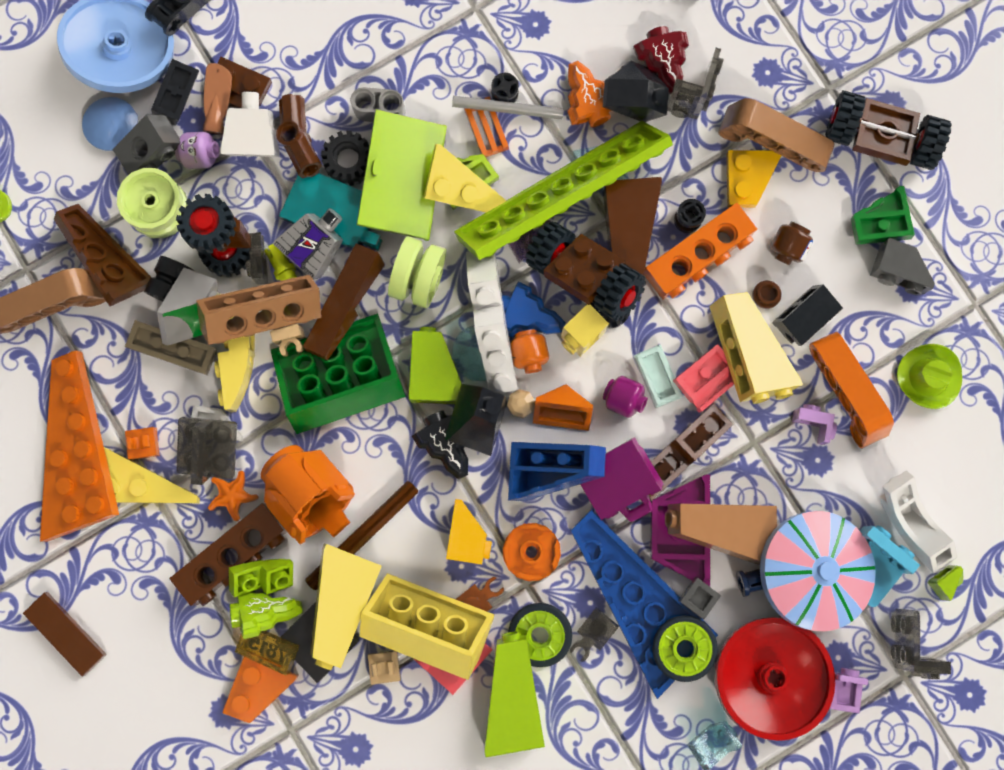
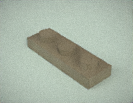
(187, 353)

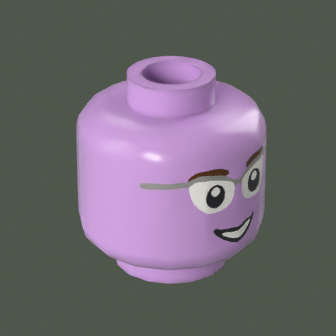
(197, 150)

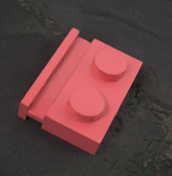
(706, 379)

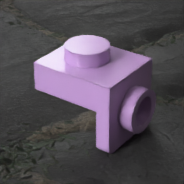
(812, 416)
(848, 690)

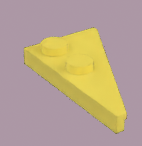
(457, 185)
(140, 485)

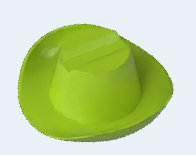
(930, 376)

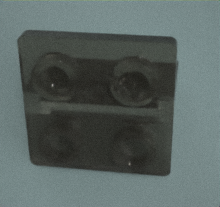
(206, 449)

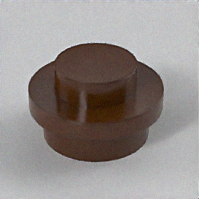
(766, 294)

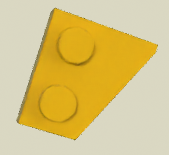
(748, 175)

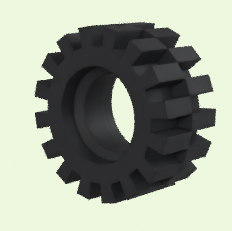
(331, 153)

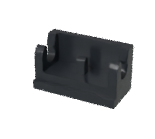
(174, 91)
(807, 314)

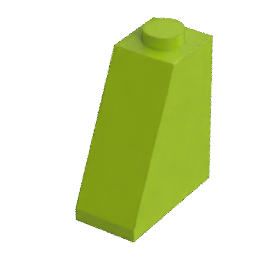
(432, 369)

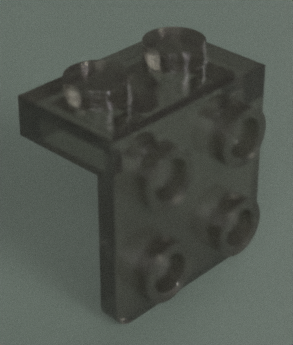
(691, 99)
(906, 650)

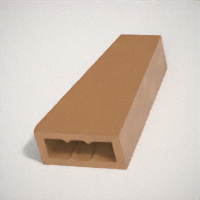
(724, 528)

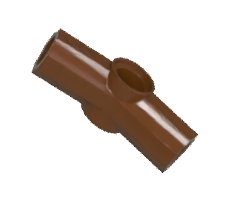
(294, 137)

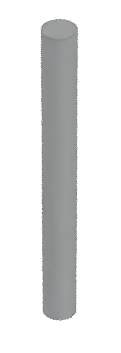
(507, 107)

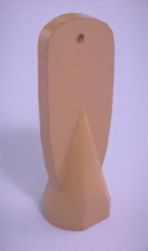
(216, 97)

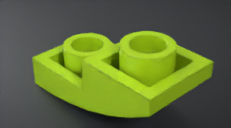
(263, 574)

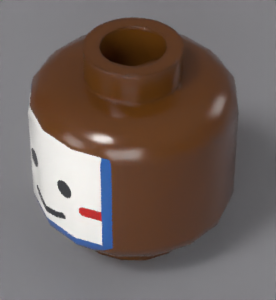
(791, 243)

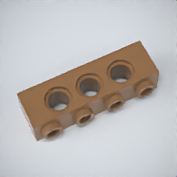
(243, 305)

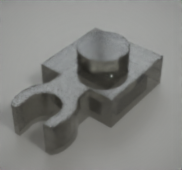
(257, 265)
(595, 631)

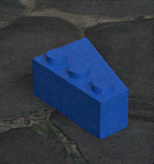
(549, 467)

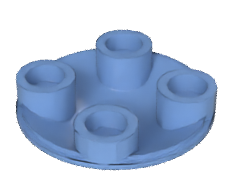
(108, 122)

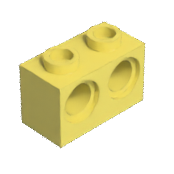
(583, 330)

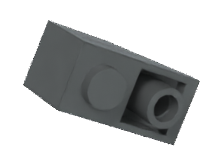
(902, 266)

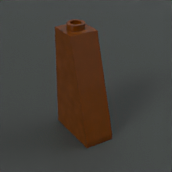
(630, 218)

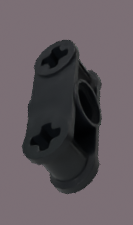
(172, 13)

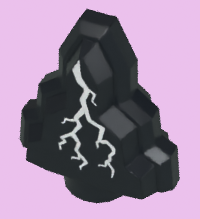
(433, 441)

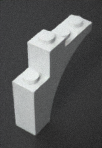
(491, 323)

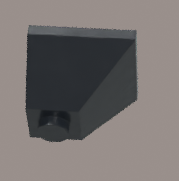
(476, 418)

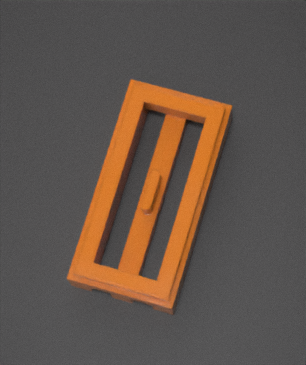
(494, 148)

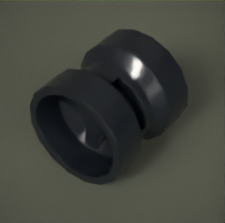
(687, 221)

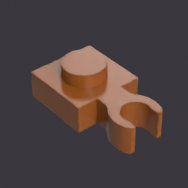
(479, 598)

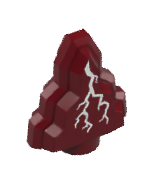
(664, 53)

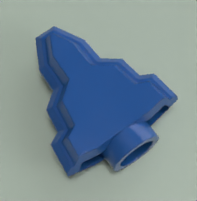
(527, 312)

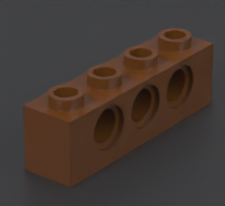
(190, 578)

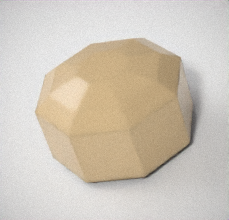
(521, 403)

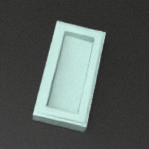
(657, 376)

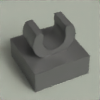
(699, 598)

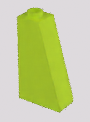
(513, 704)

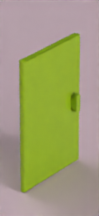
(401, 161)

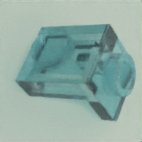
(714, 744)

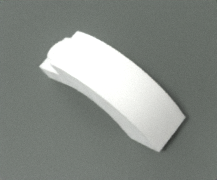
(914, 523)

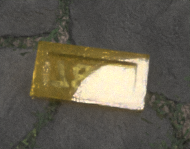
(269, 651)

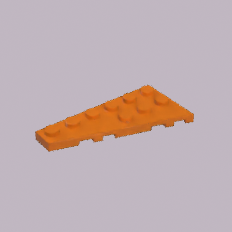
(76, 467)

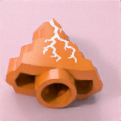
(585, 97)

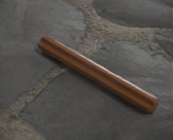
(371, 525)

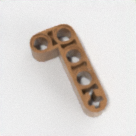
(777, 133)
(48, 297)

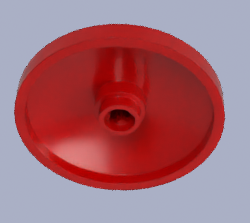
(774, 679)

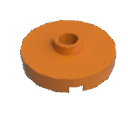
(547, 552)

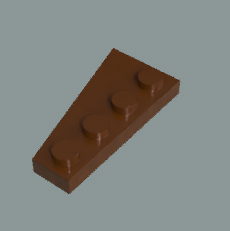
(103, 258)

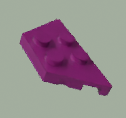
(673, 552)

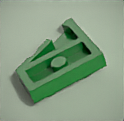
(884, 219)

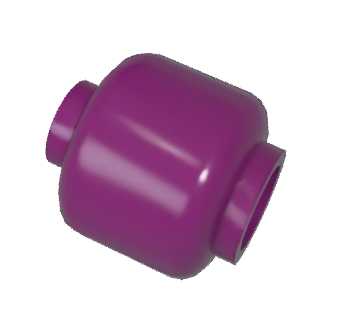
(625, 396)

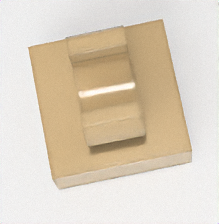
(288, 335)
(384, 667)

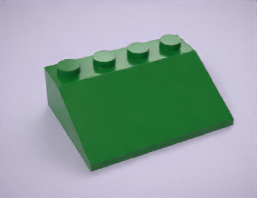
(352, 380)

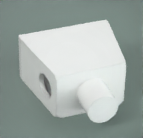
(250, 130)

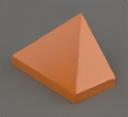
(563, 409)

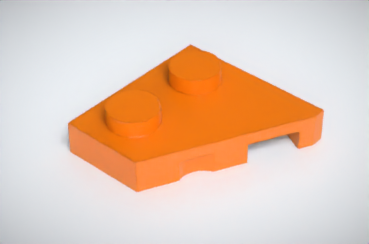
(255, 690)

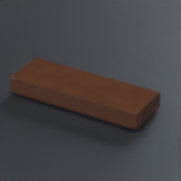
(64, 634)

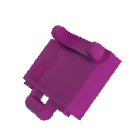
(626, 480)

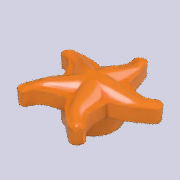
(232, 495)

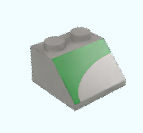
(179, 311)

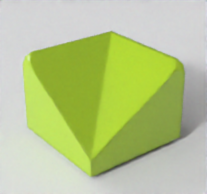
(947, 581)

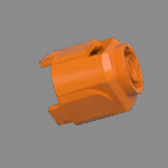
(306, 492)

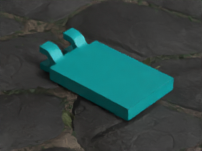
(318, 195)

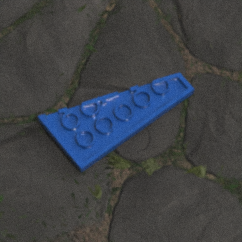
(633, 593)

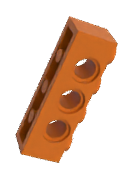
(731, 221)

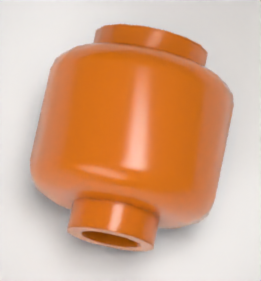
(529, 351)

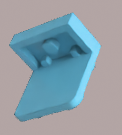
(889, 561)

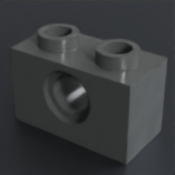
(147, 144)

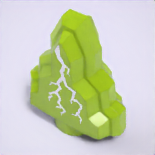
(261, 612)

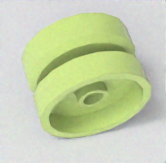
(151, 202)
(417, 272)

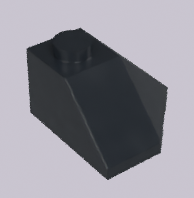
(636, 93)

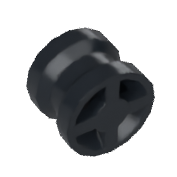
(504, 83)

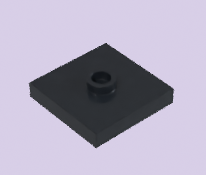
(301, 635)

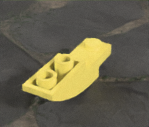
(235, 371)

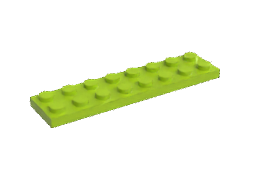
(562, 189)

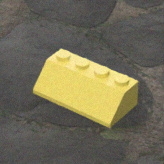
(426, 626)

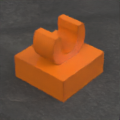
(142, 443)

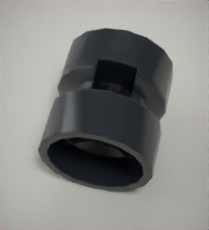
(166, 272)

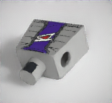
(311, 242)

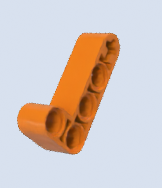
(854, 390)

